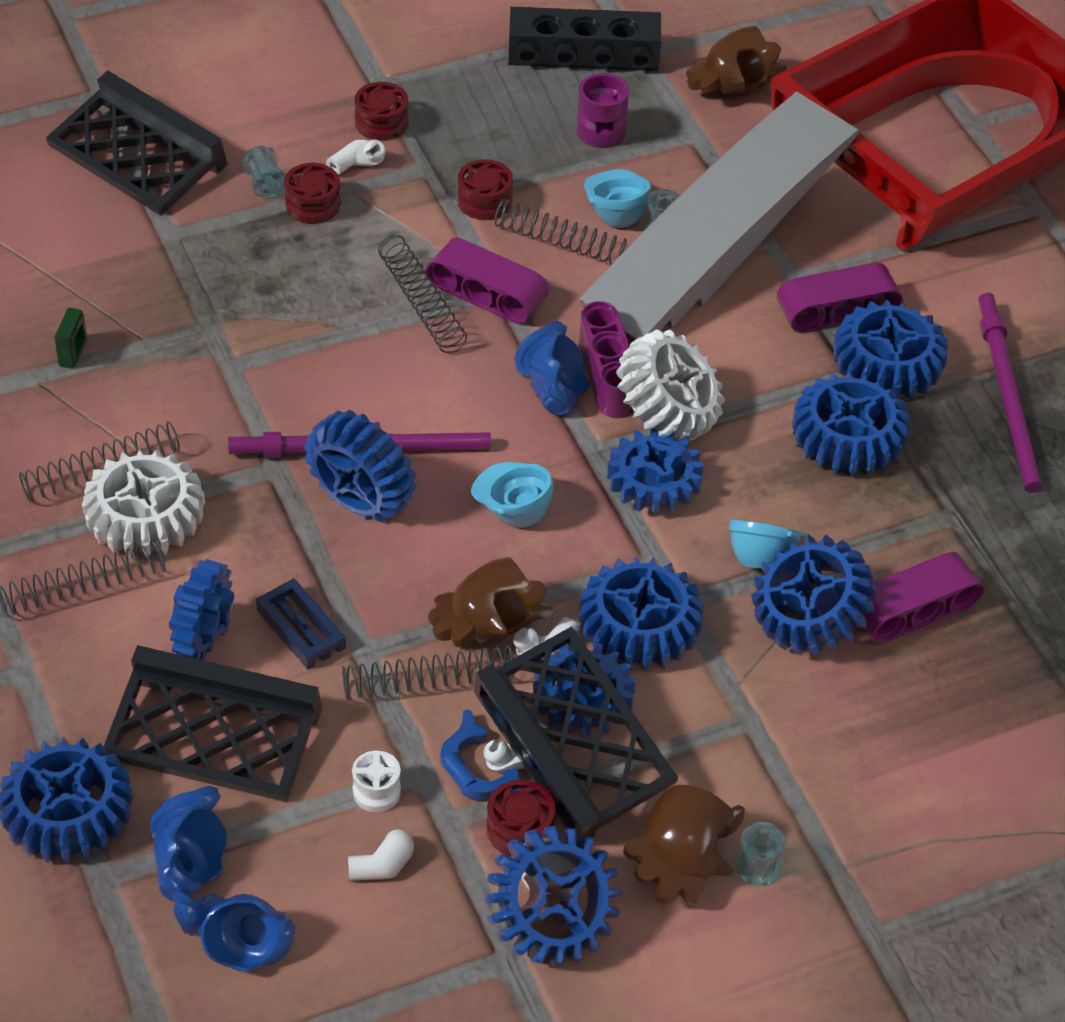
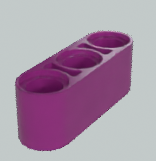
(487, 280)
(826, 297)
(602, 345)
(922, 596)

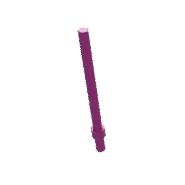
(995, 331)
(274, 444)

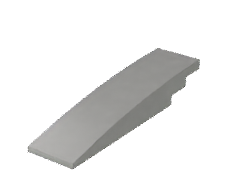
(721, 217)

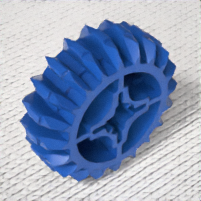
(891, 347)
(849, 434)
(360, 465)
(829, 608)
(665, 625)
(68, 814)
(568, 911)

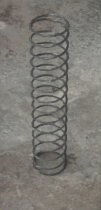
(506, 208)
(393, 273)
(92, 460)
(158, 553)
(407, 678)

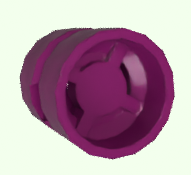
(602, 110)

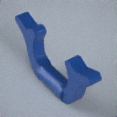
(471, 786)

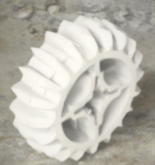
(670, 385)
(143, 502)

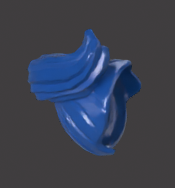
(554, 367)
(188, 842)
(236, 930)

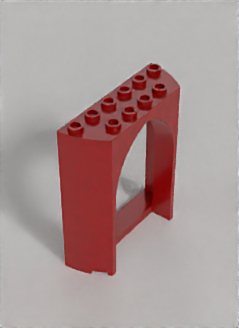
(928, 49)

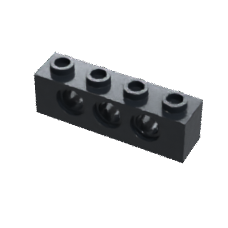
(584, 38)

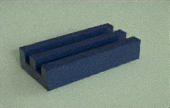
(334, 637)

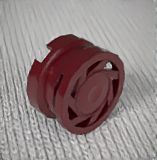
(381, 110)
(484, 189)
(313, 194)
(518, 812)

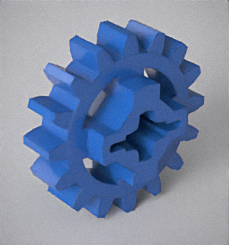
(651, 471)
(201, 609)
(586, 694)

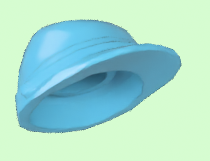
(618, 196)
(515, 492)
(756, 541)

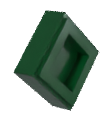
(70, 338)

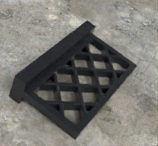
(184, 141)
(233, 690)
(535, 746)

